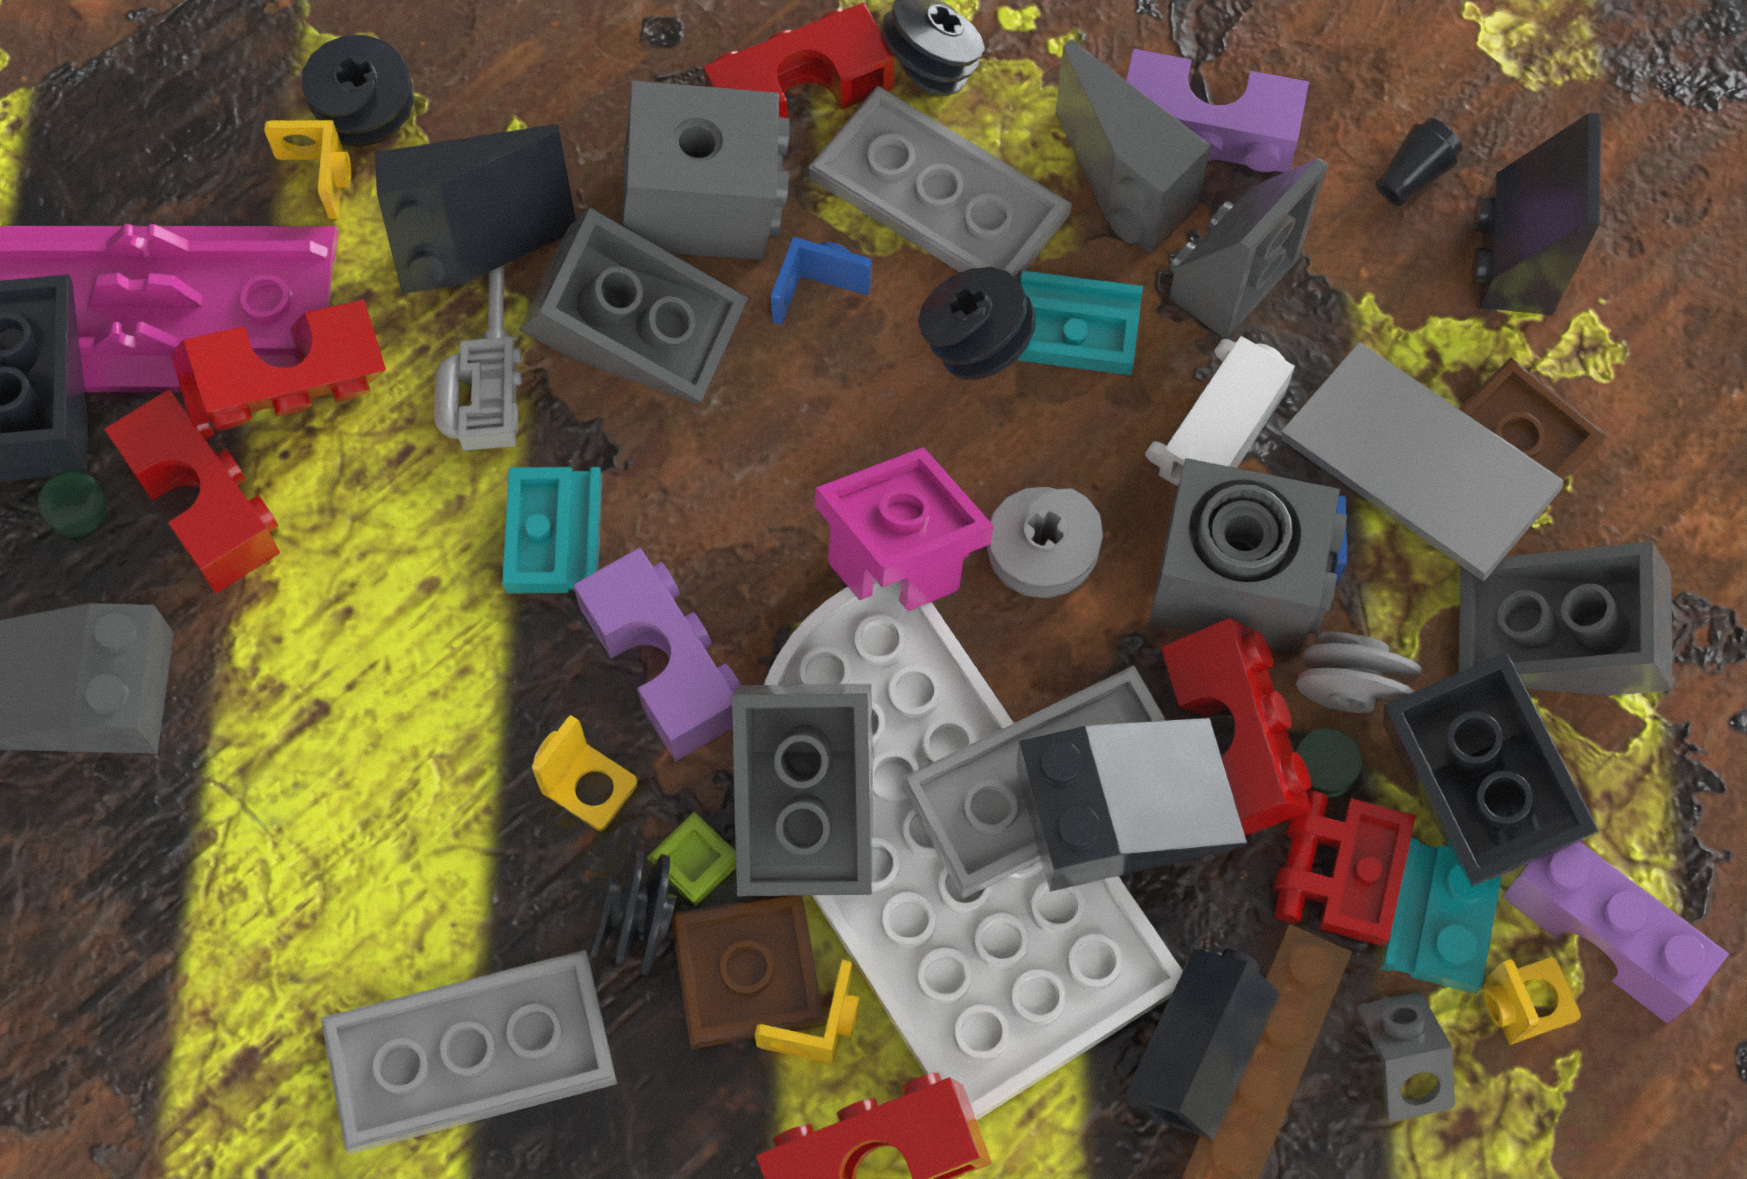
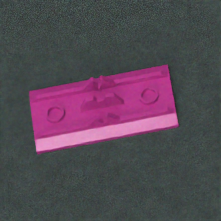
(163, 284)

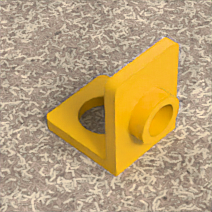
(334, 162)
(568, 757)
(1512, 1007)
(840, 1022)

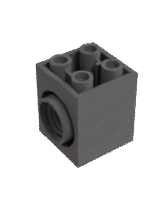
(704, 169)
(1249, 553)

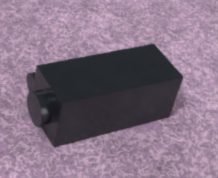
(1203, 1042)

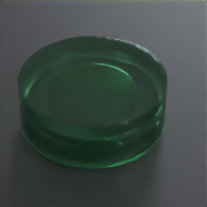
(72, 504)
(1330, 760)

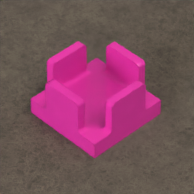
(901, 525)

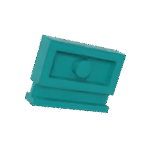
(1082, 322)
(551, 528)
(1441, 921)

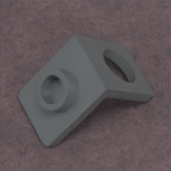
(1409, 1044)

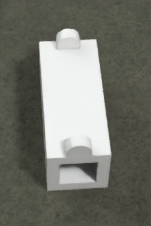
(1229, 409)

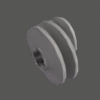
(1051, 568)
(1348, 672)

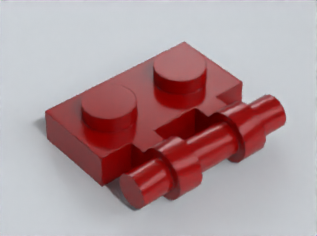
(1365, 872)

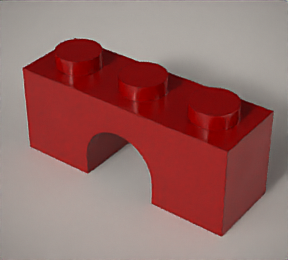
(837, 52)
(228, 381)
(222, 528)
(1229, 670)
(927, 1125)

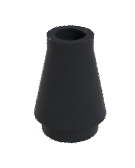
(1422, 158)

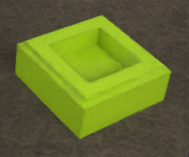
(697, 859)

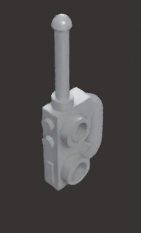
(493, 372)

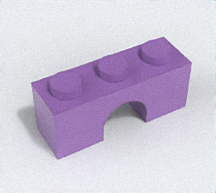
(1253, 131)
(635, 606)
(1655, 950)

